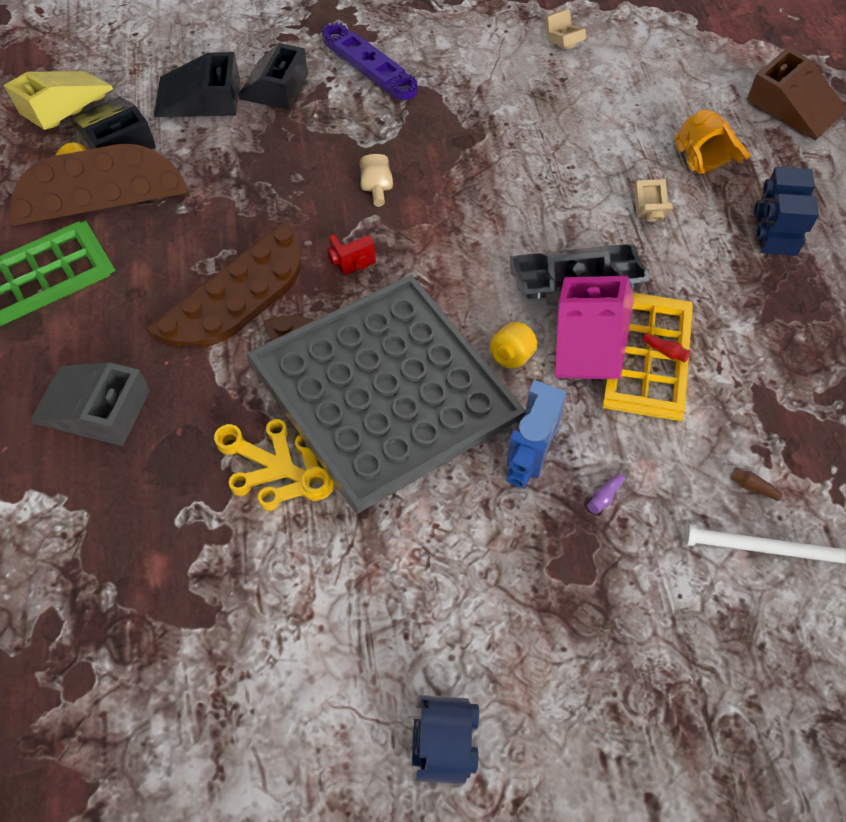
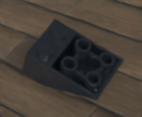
(200, 88)
(114, 124)

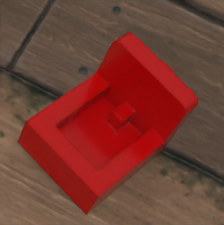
(353, 255)

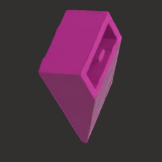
(593, 327)

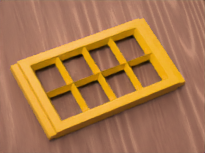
(644, 405)

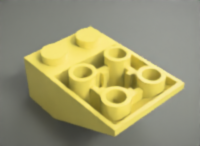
(54, 95)

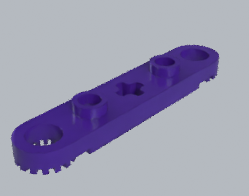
(360, 55)

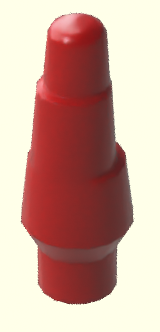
(668, 348)

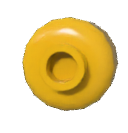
(513, 345)

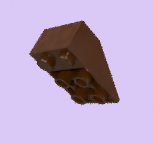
(796, 94)

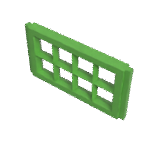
(90, 247)

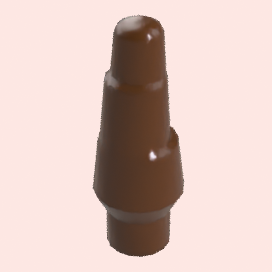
(752, 482)

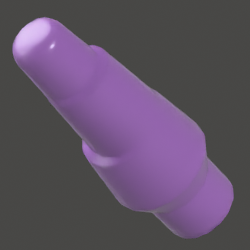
(605, 494)

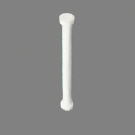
(763, 545)

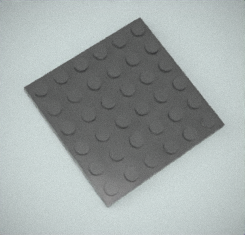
(384, 391)

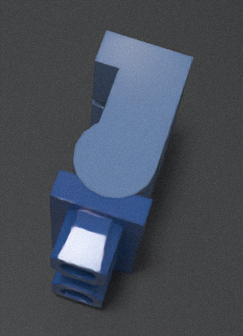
(535, 433)

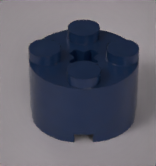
(444, 740)

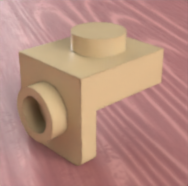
(561, 31)
(651, 199)

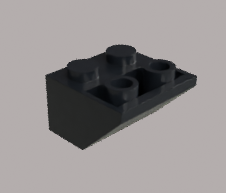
(277, 77)

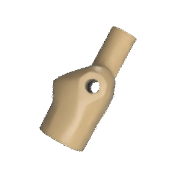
(375, 176)

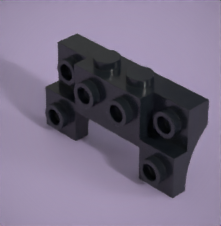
(546, 270)

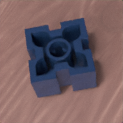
(786, 211)

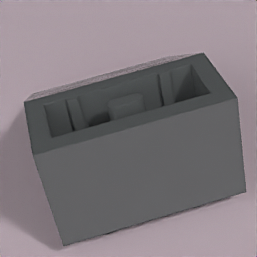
(93, 401)

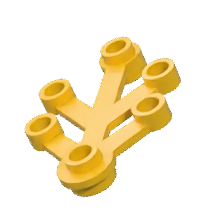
(276, 466)

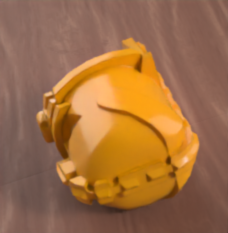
(709, 142)

